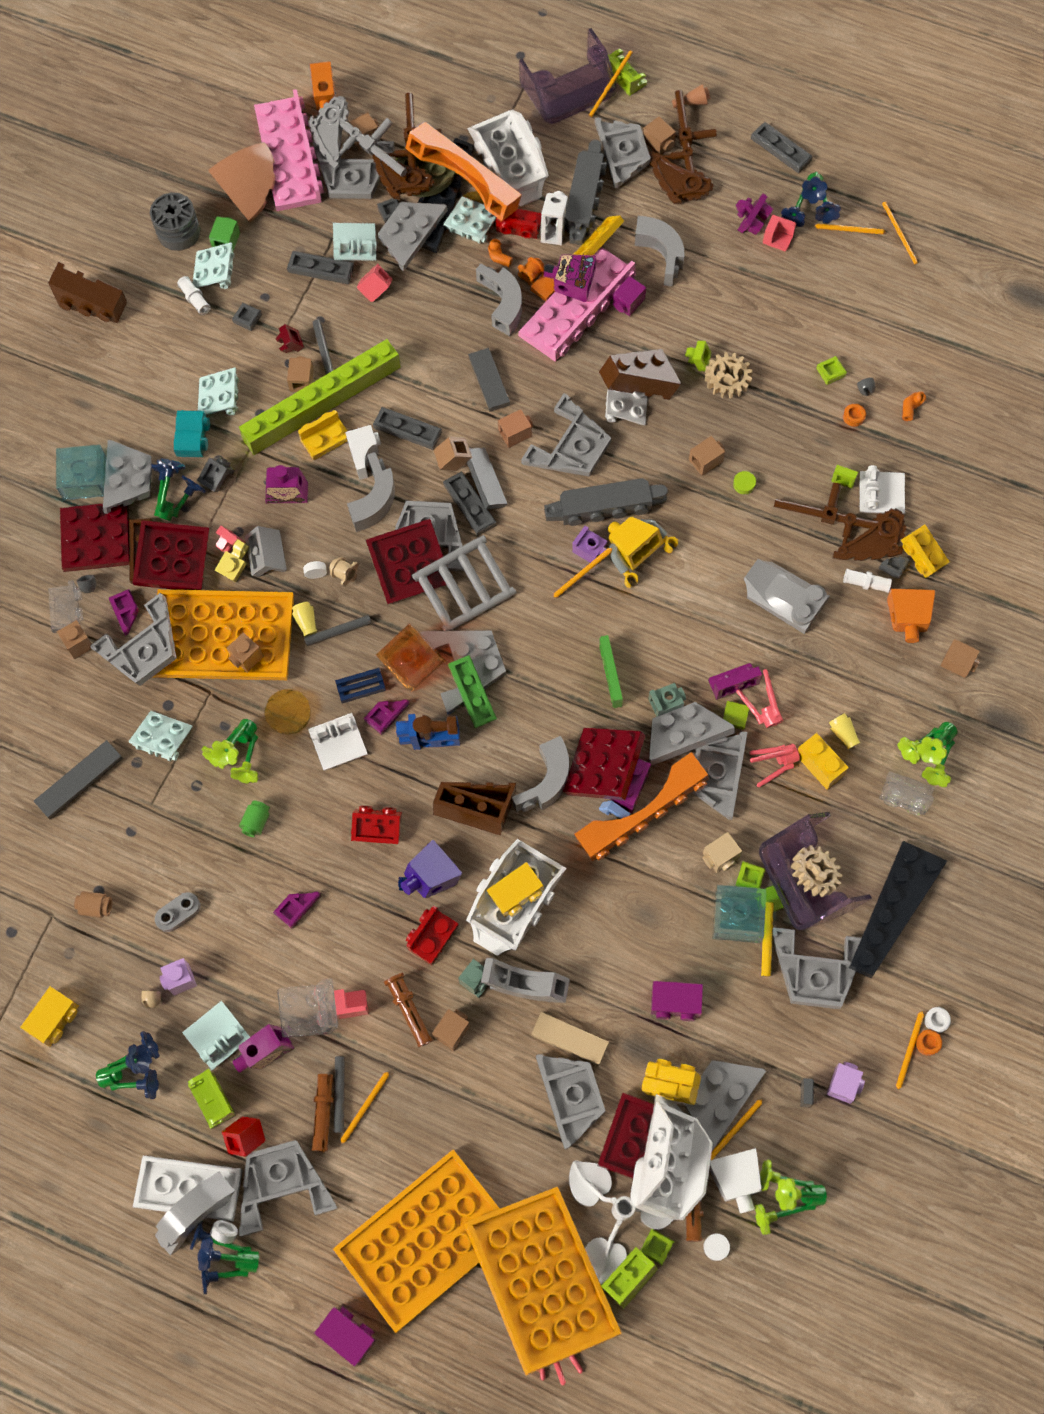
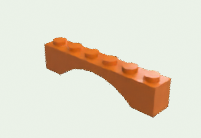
(434, 147)
(601, 836)

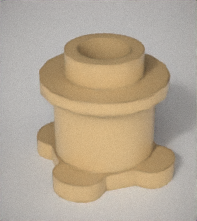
(343, 570)

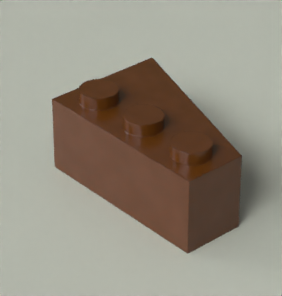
(85, 296)
(641, 372)
(475, 805)

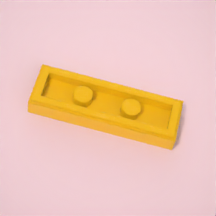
(600, 236)

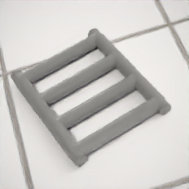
(460, 554)

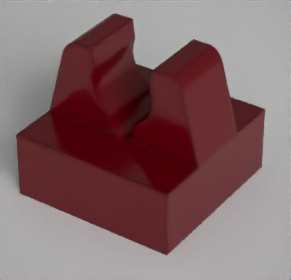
(290, 338)

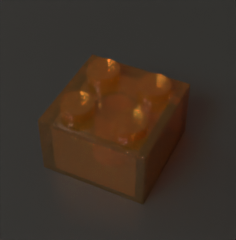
(410, 657)

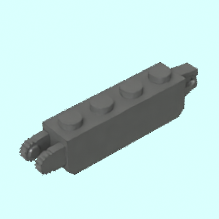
(584, 192)
(605, 502)

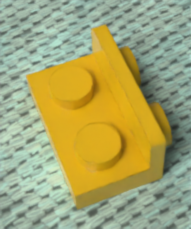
(323, 435)
(924, 551)

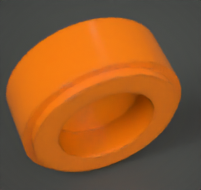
(854, 415)
(929, 1042)

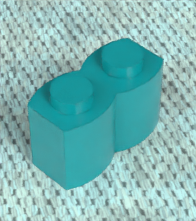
(190, 433)

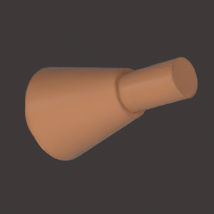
(695, 97)

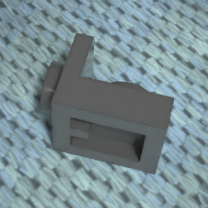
(215, 473)

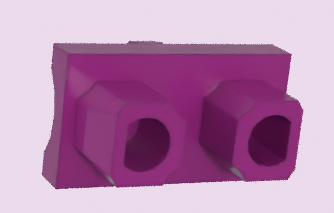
(750, 211)

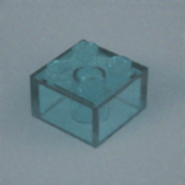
(80, 472)
(739, 914)

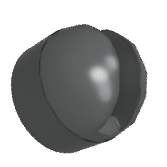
(866, 385)
(87, 583)

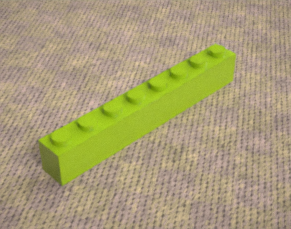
(320, 397)

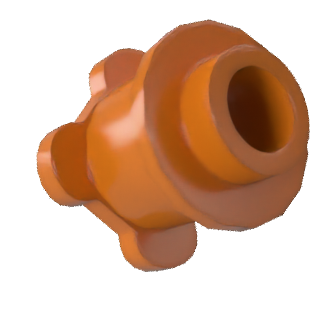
(531, 270)

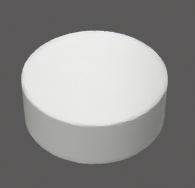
(315, 570)
(937, 1019)
(224, 1231)
(716, 1247)

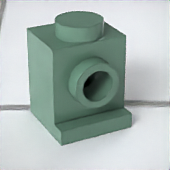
(661, 704)
(472, 977)

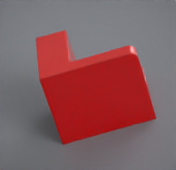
(243, 1136)

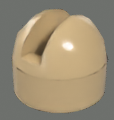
(151, 998)

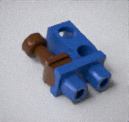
(428, 733)

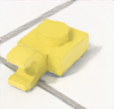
(232, 564)

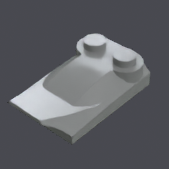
(785, 594)

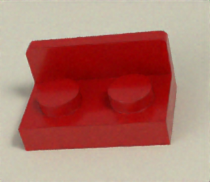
(520, 223)
(376, 825)
(431, 935)

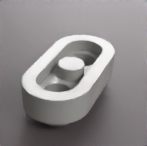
(178, 914)

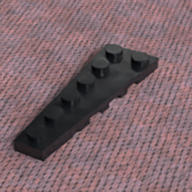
(447, 197)
(901, 894)

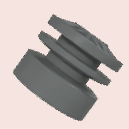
(175, 221)

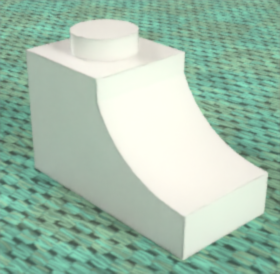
(362, 442)

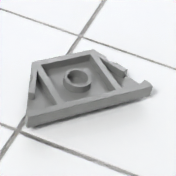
(623, 149)
(409, 229)
(126, 476)
(684, 731)
(723, 763)
(721, 1095)
(571, 1096)

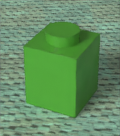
(224, 231)

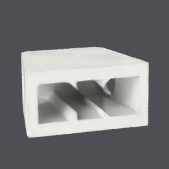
(554, 208)
(737, 1178)

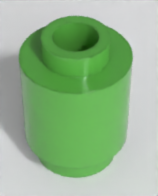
(254, 818)

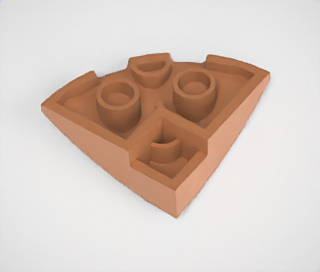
(247, 178)

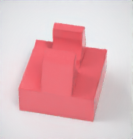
(227, 539)

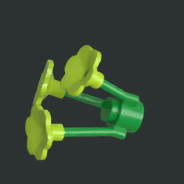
(931, 751)
(225, 752)
(787, 1195)

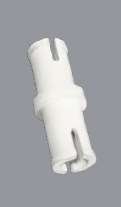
(193, 295)
(867, 580)

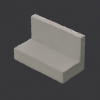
(265, 550)

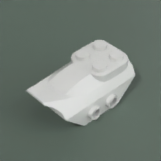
(512, 153)
(488, 924)
(675, 1163)

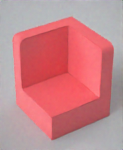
(779, 233)
(374, 283)
(350, 1003)

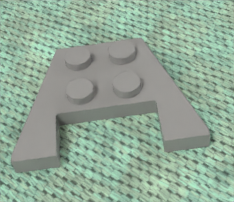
(353, 177)
(578, 448)
(442, 521)
(148, 650)
(482, 650)
(814, 979)
(276, 1174)

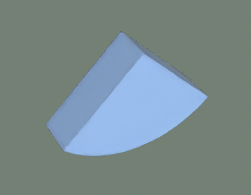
(611, 807)

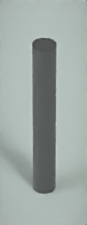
(322, 346)
(337, 630)
(339, 1094)

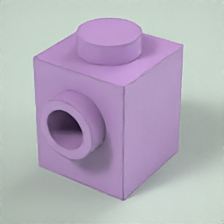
(177, 977)
(846, 1082)

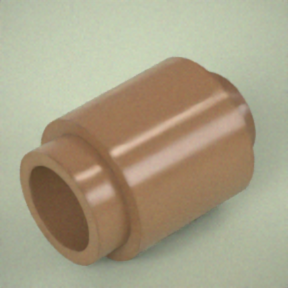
(93, 904)

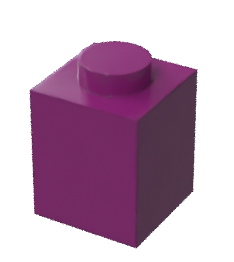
(629, 296)

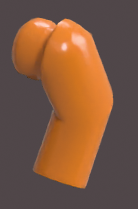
(496, 253)
(911, 403)

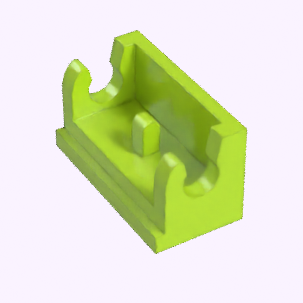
(628, 78)
(211, 1098)
(629, 1277)

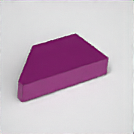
(125, 609)
(384, 714)
(295, 907)

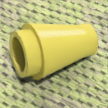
(305, 618)
(844, 730)

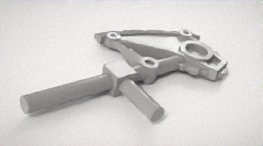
(328, 132)

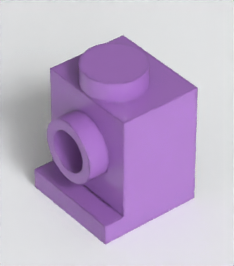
(582, 548)

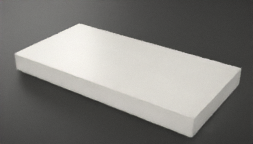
(166, 1181)

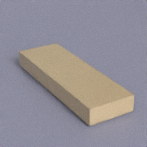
(570, 1038)

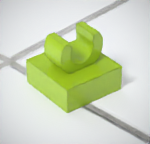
(699, 356)

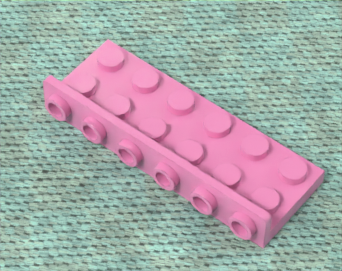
(285, 134)
(565, 318)

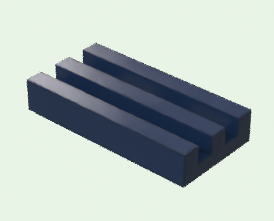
(359, 677)

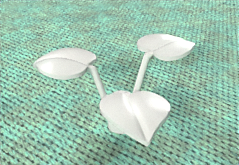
(589, 1184)

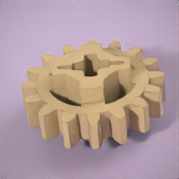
(728, 375)
(816, 871)

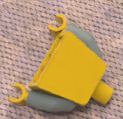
(635, 542)

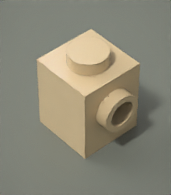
(721, 853)

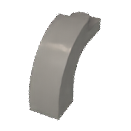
(663, 238)
(509, 312)
(378, 502)
(550, 789)
(525, 983)
(191, 1210)

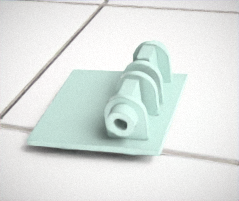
(470, 219)
(354, 241)
(214, 266)
(218, 392)
(160, 735)
(216, 1035)

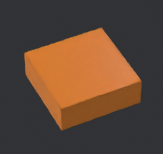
(543, 287)

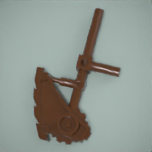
(416, 179)
(673, 179)
(875, 543)

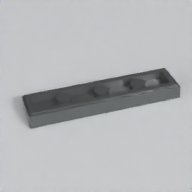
(78, 779)

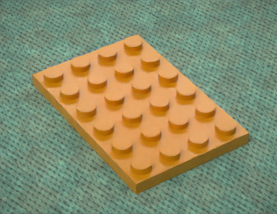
(211, 620)
(418, 1241)
(542, 1280)

